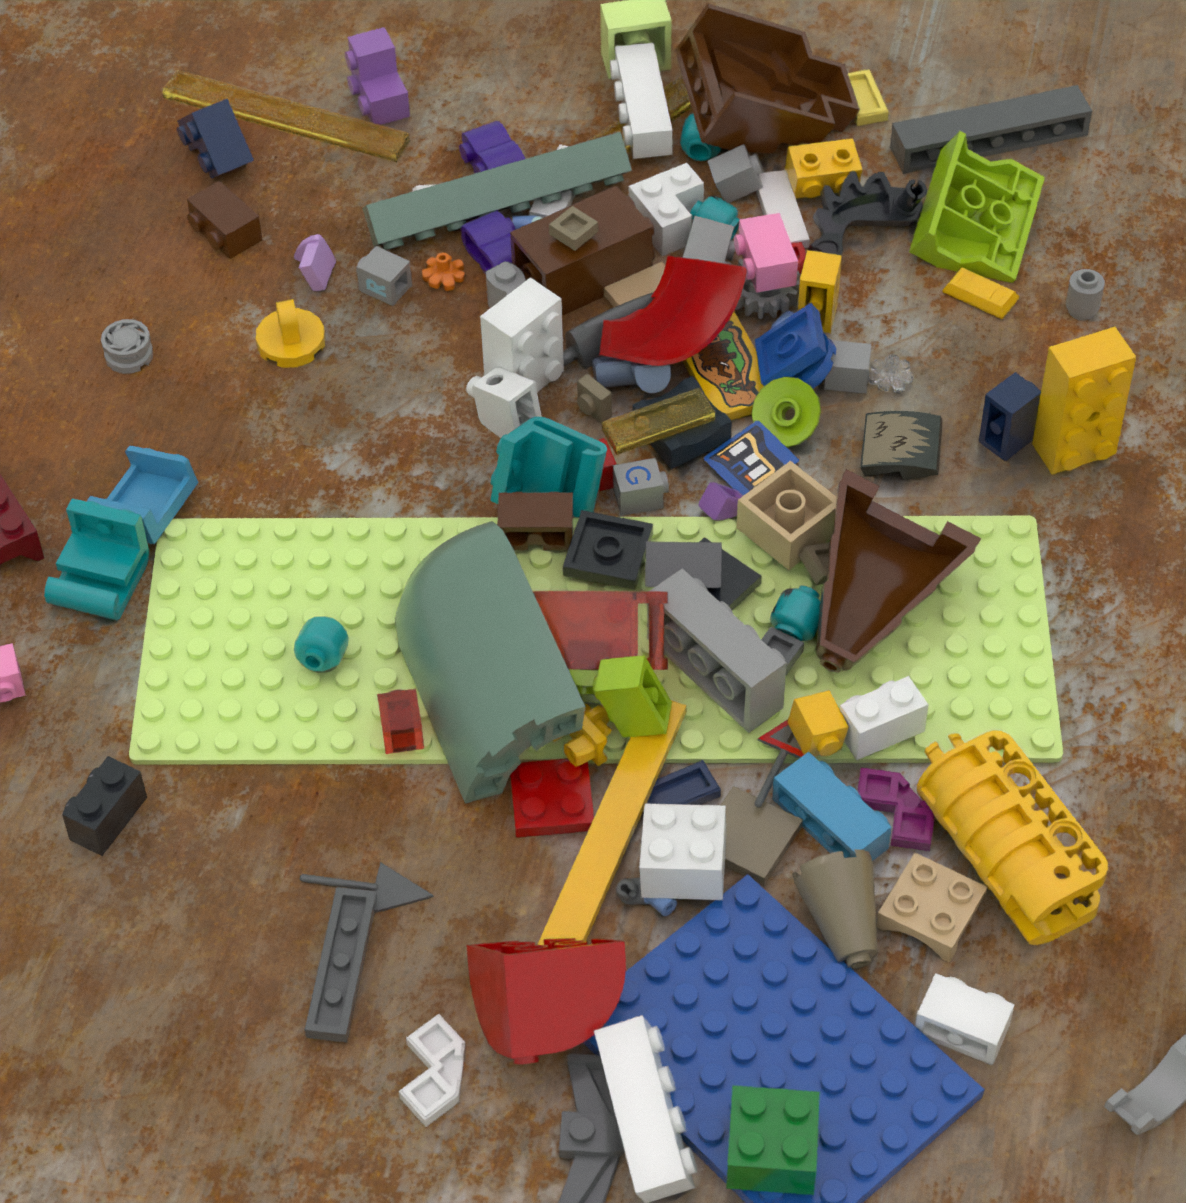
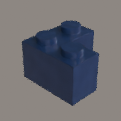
(216, 137)

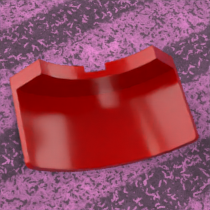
(682, 319)

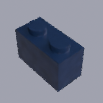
(1009, 416)

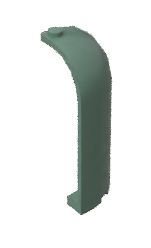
(484, 659)

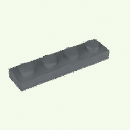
(341, 965)

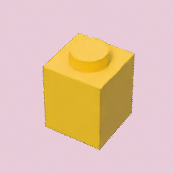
(818, 724)

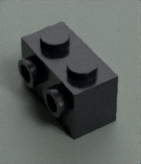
(104, 805)

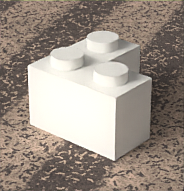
(668, 204)

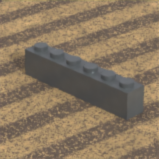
(993, 127)

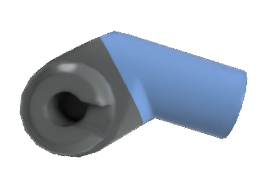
(630, 893)

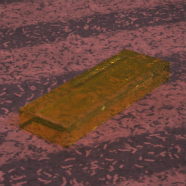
(658, 421)

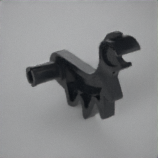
(865, 206)

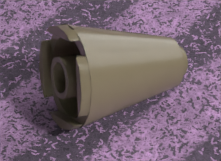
(842, 904)

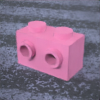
(766, 252)

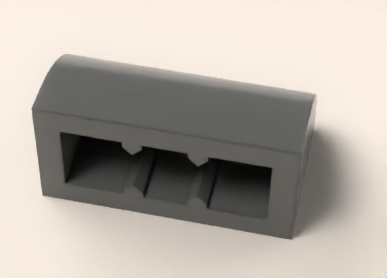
(698, 559)

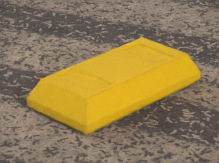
(981, 293)

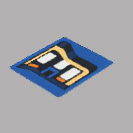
(749, 457)

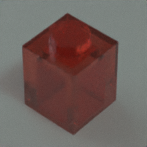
(400, 721)

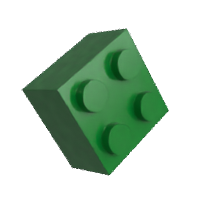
(773, 1140)

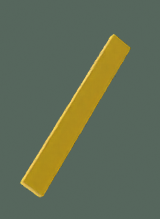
(611, 832)

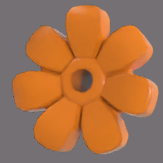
(443, 271)

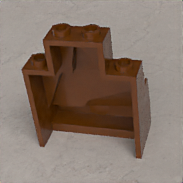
(760, 83)

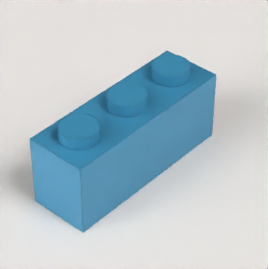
(830, 809)

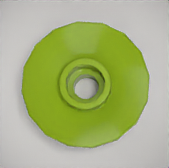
(777, 399)

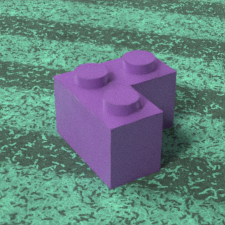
(376, 78)

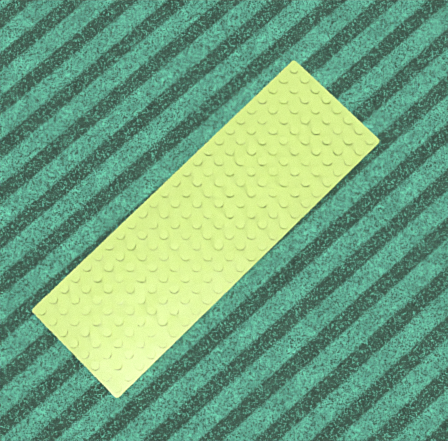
(238, 590)

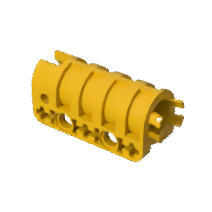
(1010, 840)

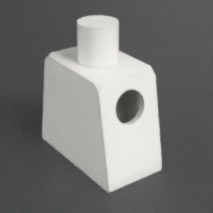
(504, 400)

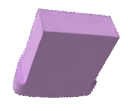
(315, 261)

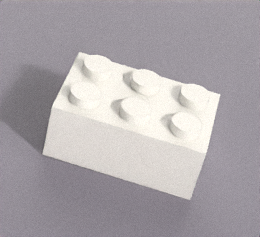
(525, 334)

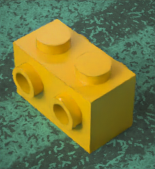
(821, 164)

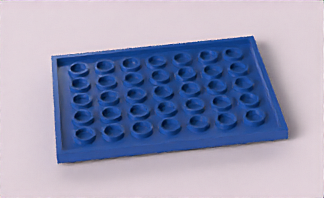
(768, 1006)

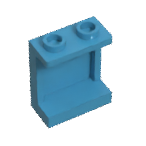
(153, 488)

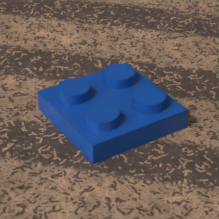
(791, 345)

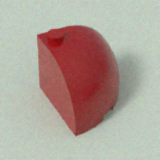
(546, 994)

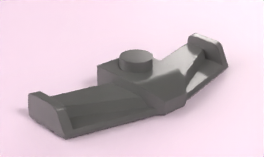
(589, 1134)

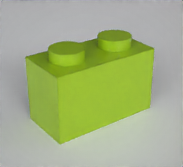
(632, 696)

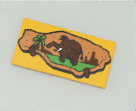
(728, 370)

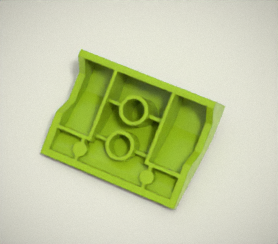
(977, 213)

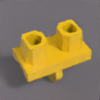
(591, 739)

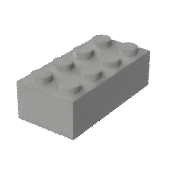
(721, 652)

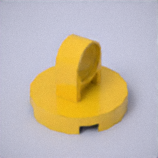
(290, 335)

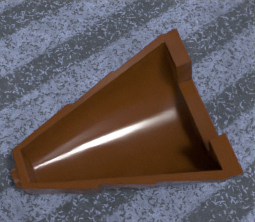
(878, 572)

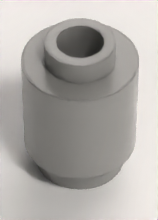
(1084, 294)

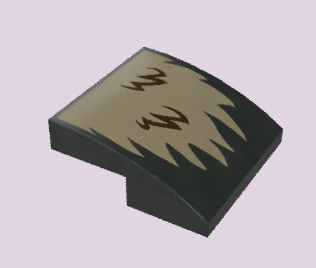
(901, 443)

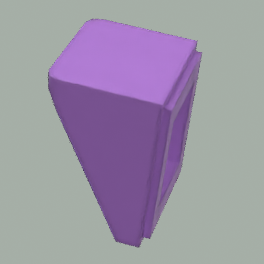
(720, 501)

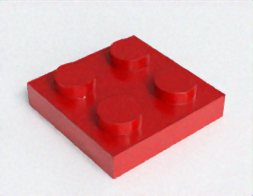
(551, 798)

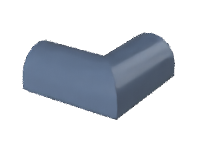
(618, 372)

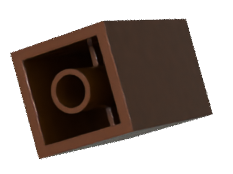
(611, 255)

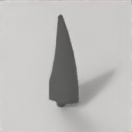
(585, 339)

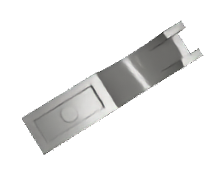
(1157, 1095)

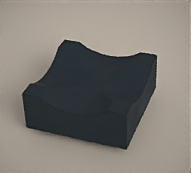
(692, 442)

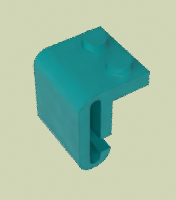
(547, 459)
(99, 560)

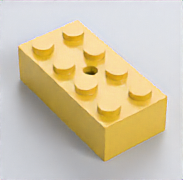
(1083, 400)

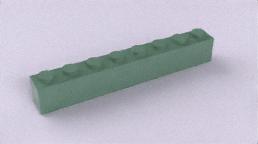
(497, 189)

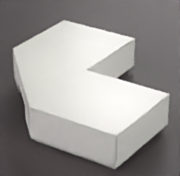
(440, 1085)

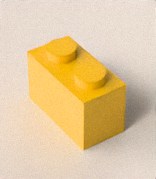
(821, 285)

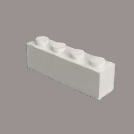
(643, 100)
(645, 1110)

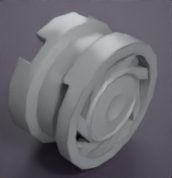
(126, 346)

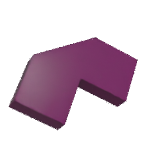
(892, 793)

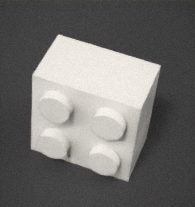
(683, 851)

